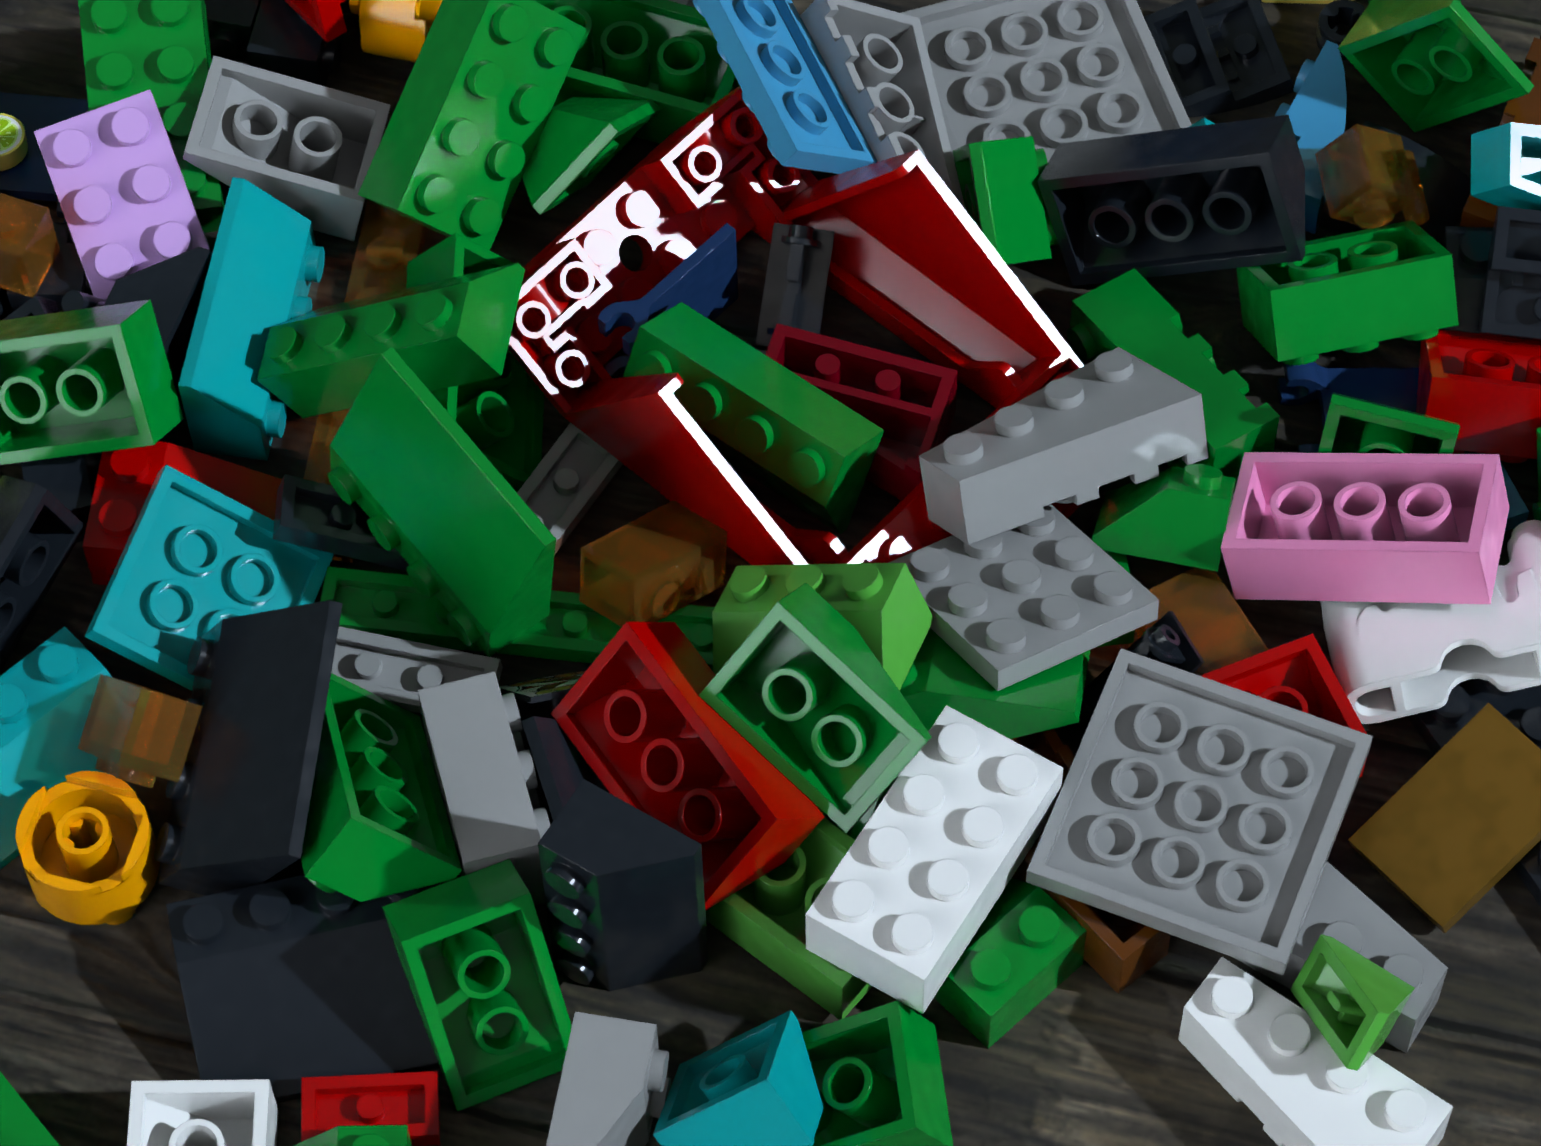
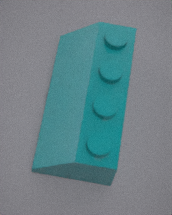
(253, 282)
(41, 725)

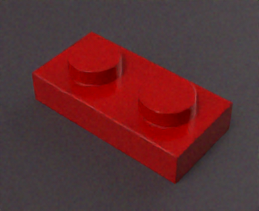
(371, 1101)

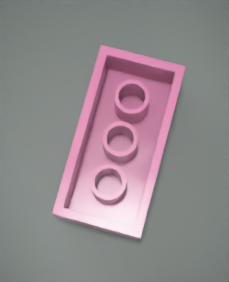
(1366, 527)

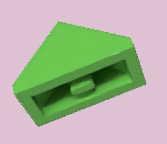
(1349, 999)

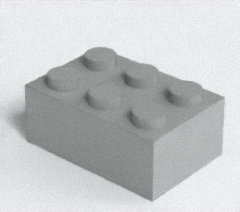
(485, 776)

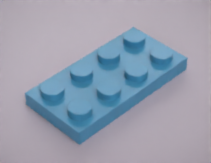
(787, 84)

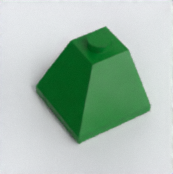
(579, 144)
(1169, 517)

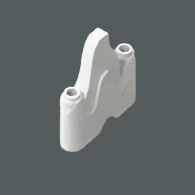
(1413, 654)

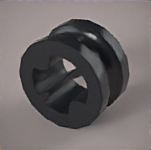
(1337, 13)

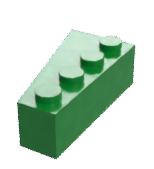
(1140, 321)

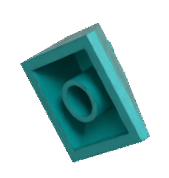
(745, 1092)

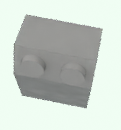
(289, 140)
(609, 1083)

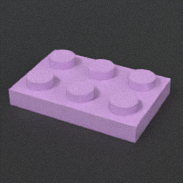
(120, 189)

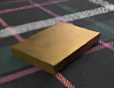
(1459, 819)

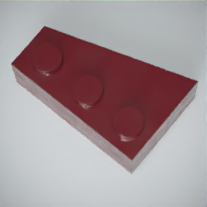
(897, 393)

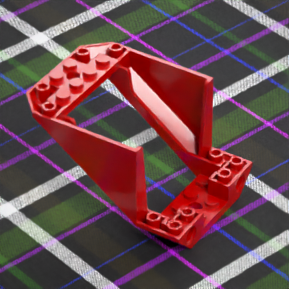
(897, 255)

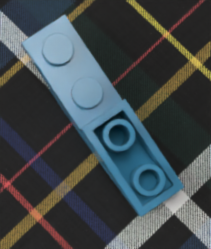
(1317, 120)

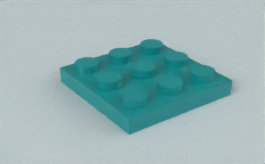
(190, 567)

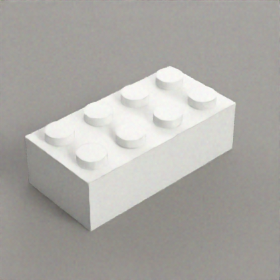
(933, 859)

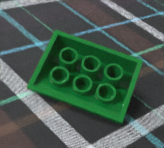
(443, 508)

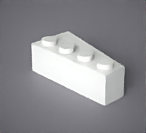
(1291, 1077)

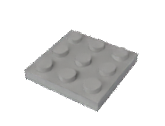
(1027, 597)

